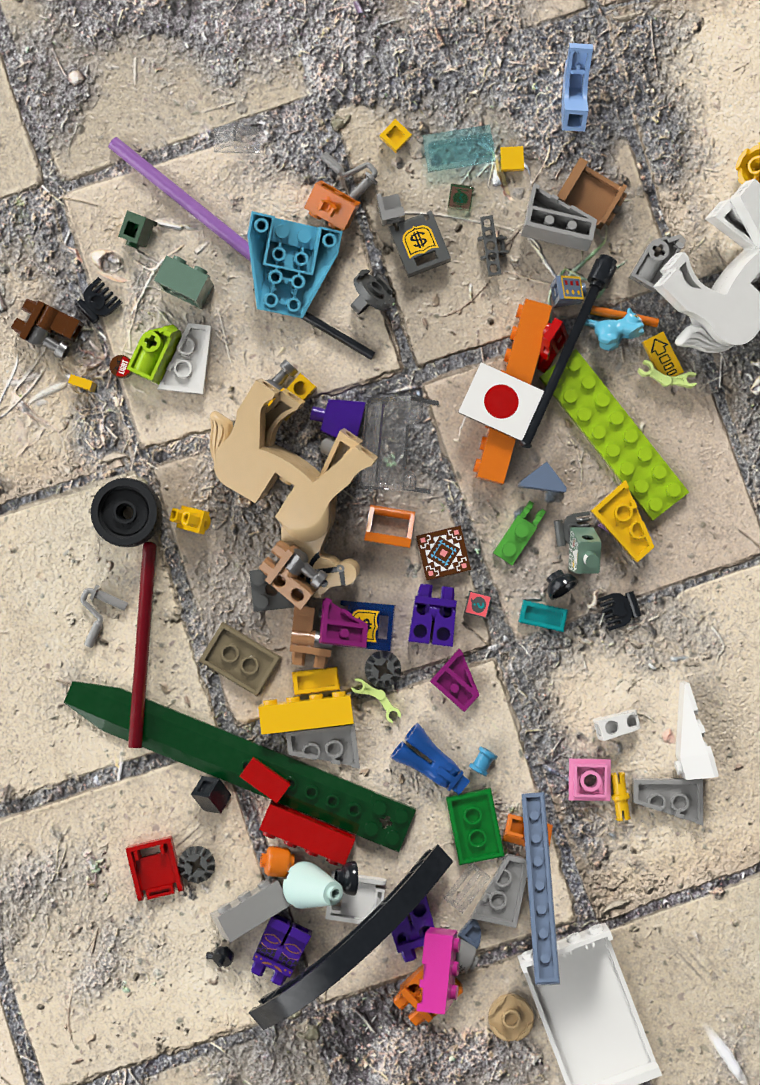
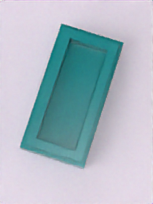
(543, 615)

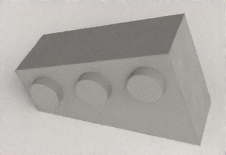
(250, 909)

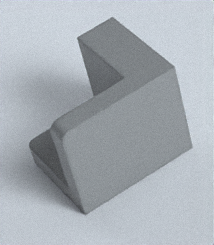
(390, 209)

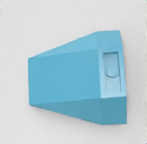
(289, 262)

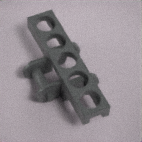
(492, 238)

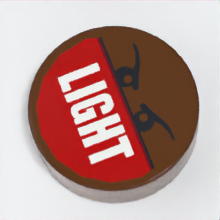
(118, 366)

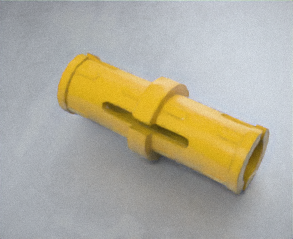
(620, 796)

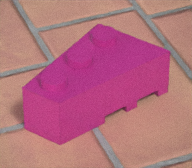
(439, 970)

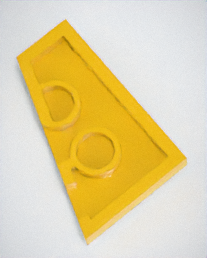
(622, 520)

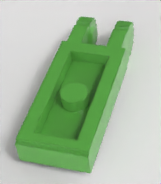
(518, 535)

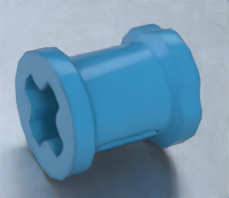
(483, 761)

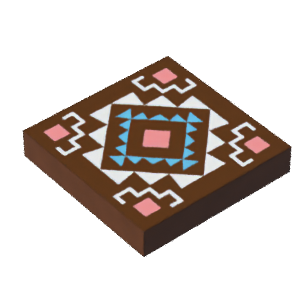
(443, 552)

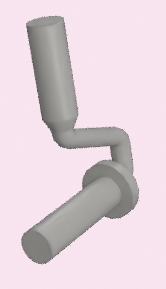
(339, 170)
(105, 597)

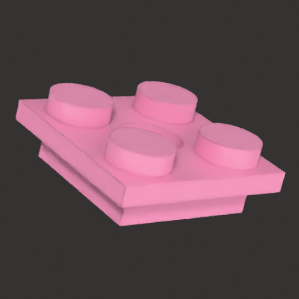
(579, 770)

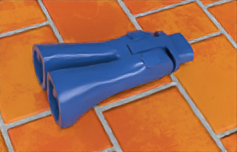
(441, 769)

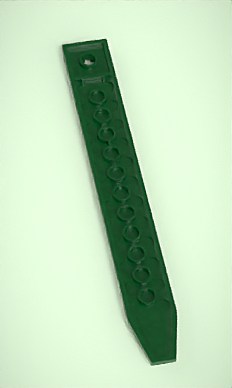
(228, 754)

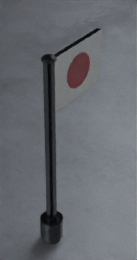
(517, 406)

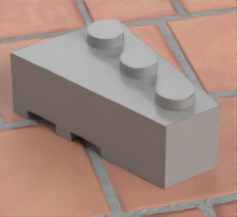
(557, 222)

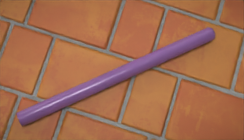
(180, 196)

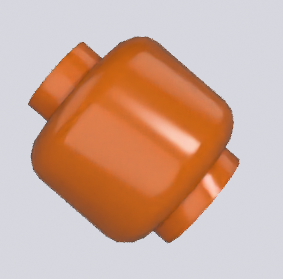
(277, 861)

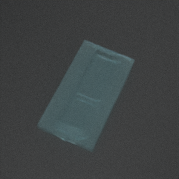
(459, 148)

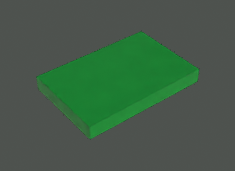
(475, 826)

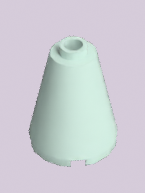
(310, 887)

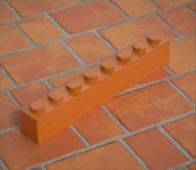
(521, 365)

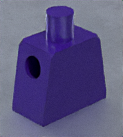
(339, 415)

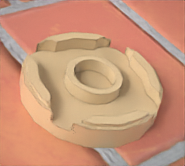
(510, 1017)

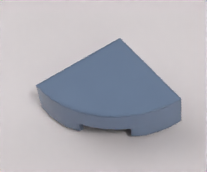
(471, 933)

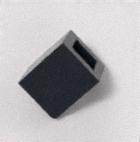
(211, 794)

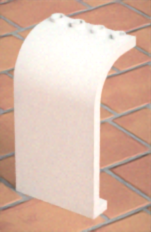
(592, 1014)

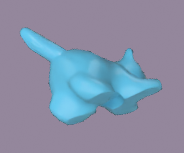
(612, 331)

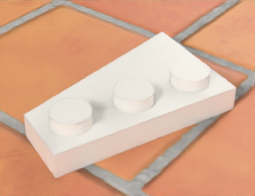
(189, 364)

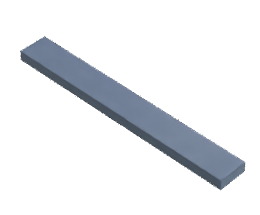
(540, 890)

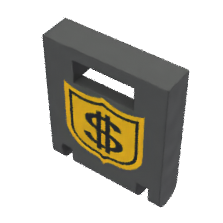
(419, 238)

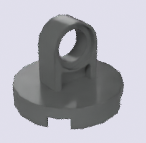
(372, 292)

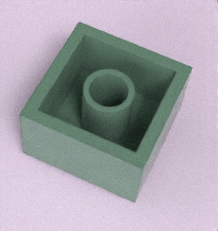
(184, 282)

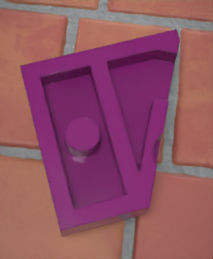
(340, 627)
(456, 681)

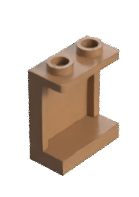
(592, 193)

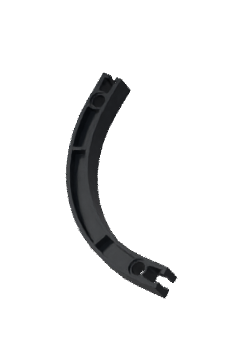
(356, 945)

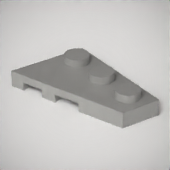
(330, 744)
(671, 795)
(504, 893)

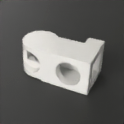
(616, 724)

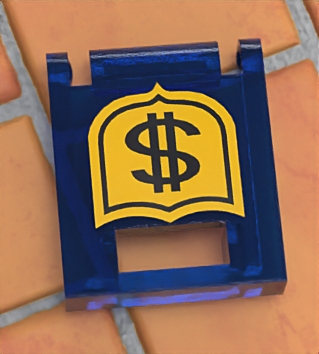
(370, 614)

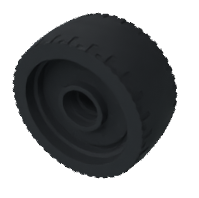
(108, 512)

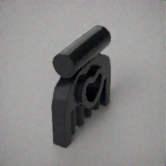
(95, 302)
(622, 607)

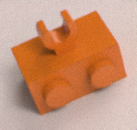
(331, 206)

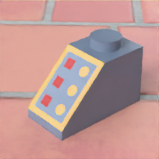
(567, 291)

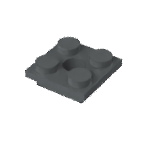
(261, 599)

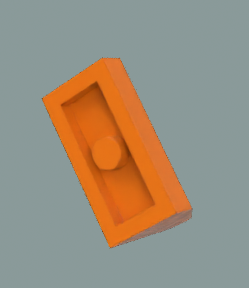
(389, 539)

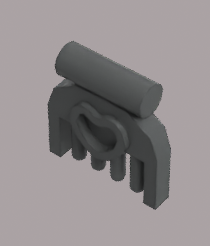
(562, 529)

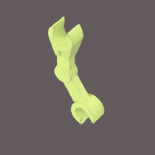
(666, 380)
(379, 694)

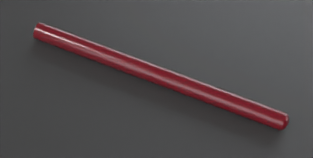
(142, 645)

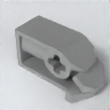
(648, 266)

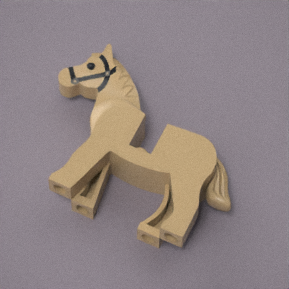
(251, 464)

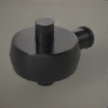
(221, 956)

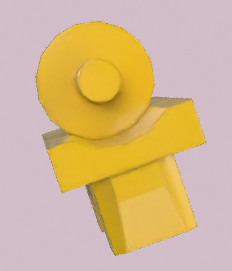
(191, 519)

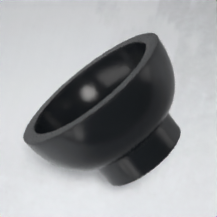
(560, 584)
(348, 877)

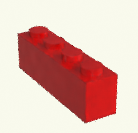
(307, 833)

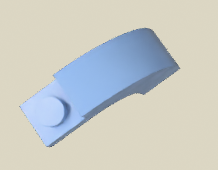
(575, 87)

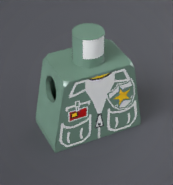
(583, 553)

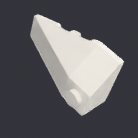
(692, 753)

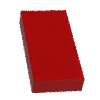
(265, 780)

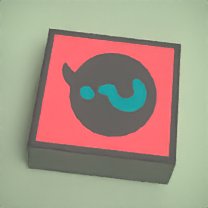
(477, 604)

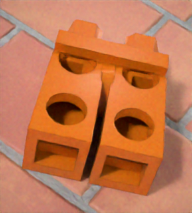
(412, 993)

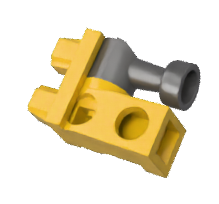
(300, 386)

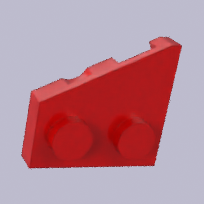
(552, 341)

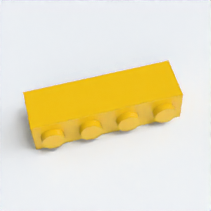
(306, 713)

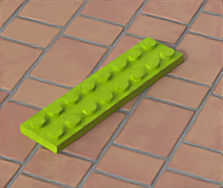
(616, 437)

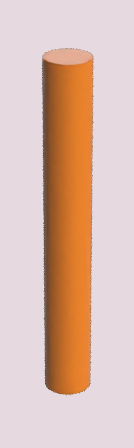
(616, 314)

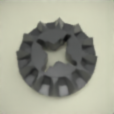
(372, 672)
(192, 854)

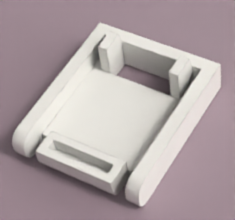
(358, 907)

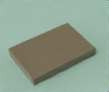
(240, 659)

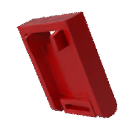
(156, 871)

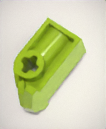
(152, 361)

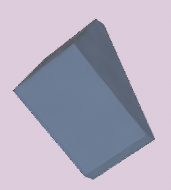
(543, 479)

